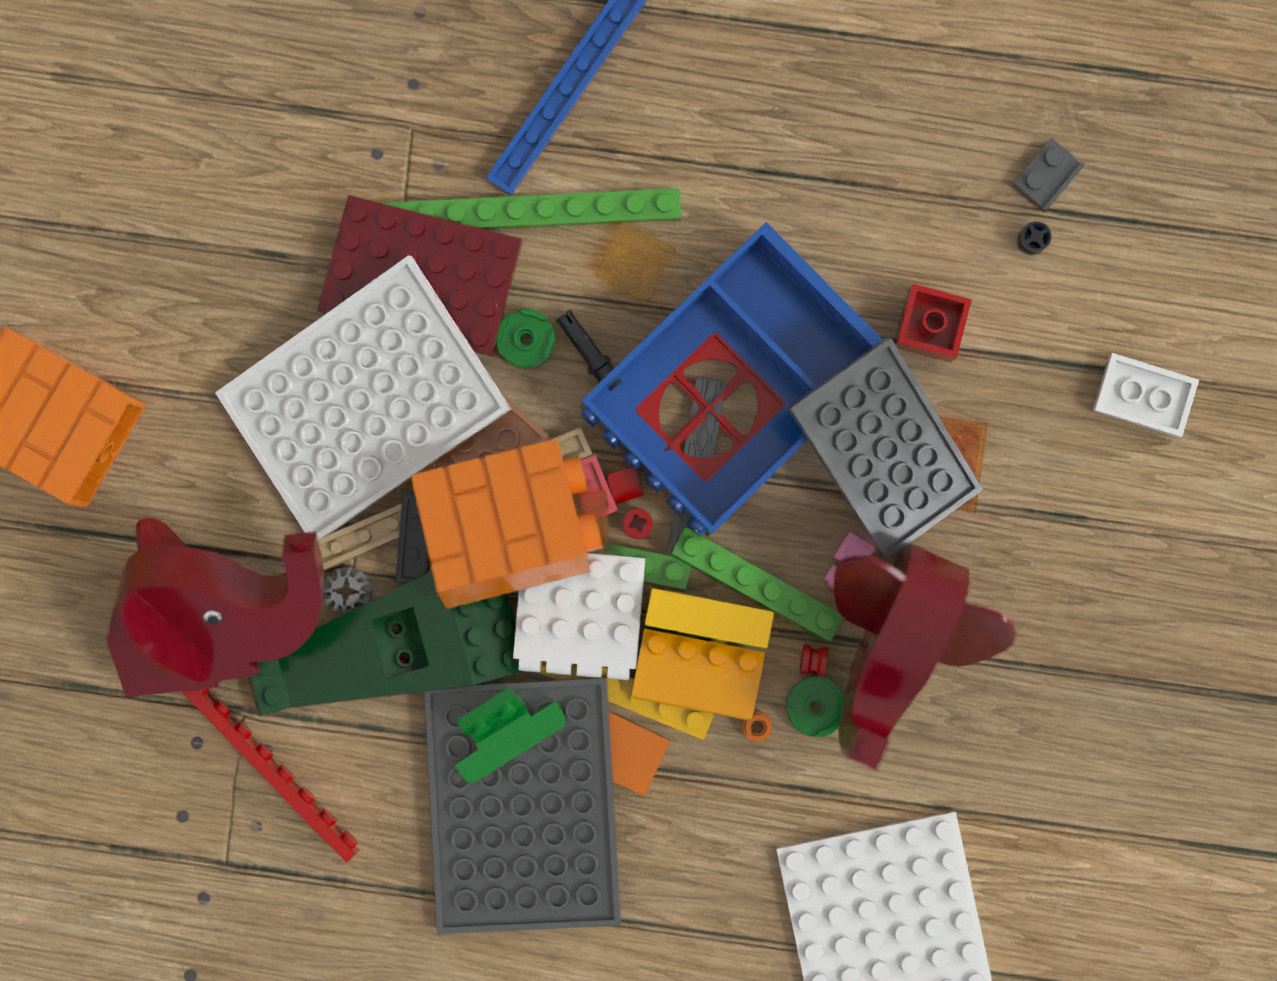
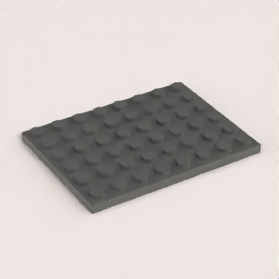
(537, 833)

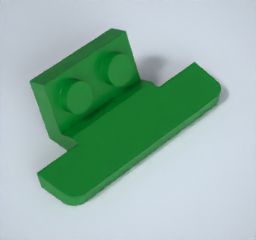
(503, 731)

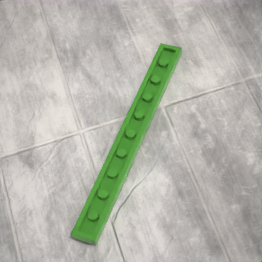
(554, 209)

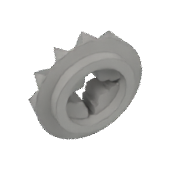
(356, 580)

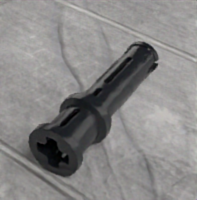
(598, 364)

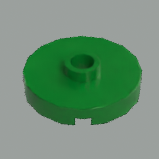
(526, 323)
(799, 701)

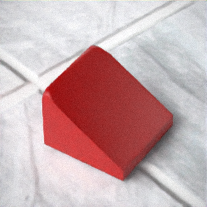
(624, 485)

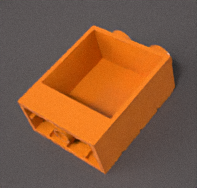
(59, 420)
(505, 522)

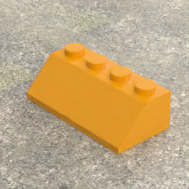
(698, 675)

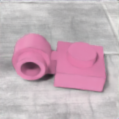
(851, 546)

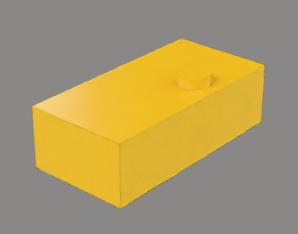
(709, 618)

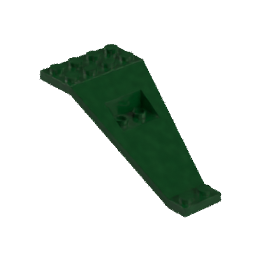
(360, 654)

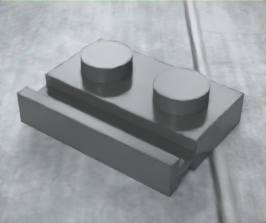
(1048, 175)

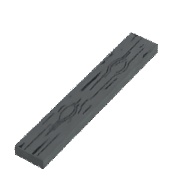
(699, 443)

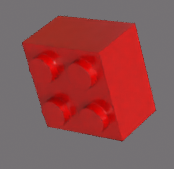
(932, 323)

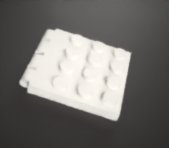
(583, 620)

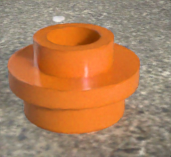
(761, 735)

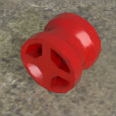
(640, 527)
(814, 660)

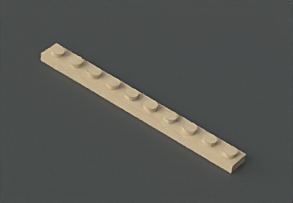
(385, 526)

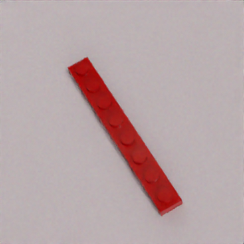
(279, 777)

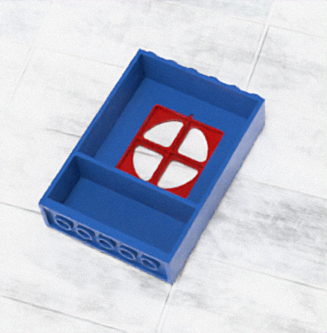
(780, 332)

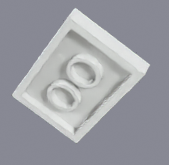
(1145, 395)

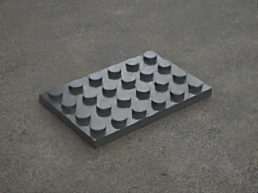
(885, 448)

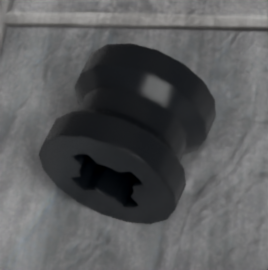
(1039, 234)

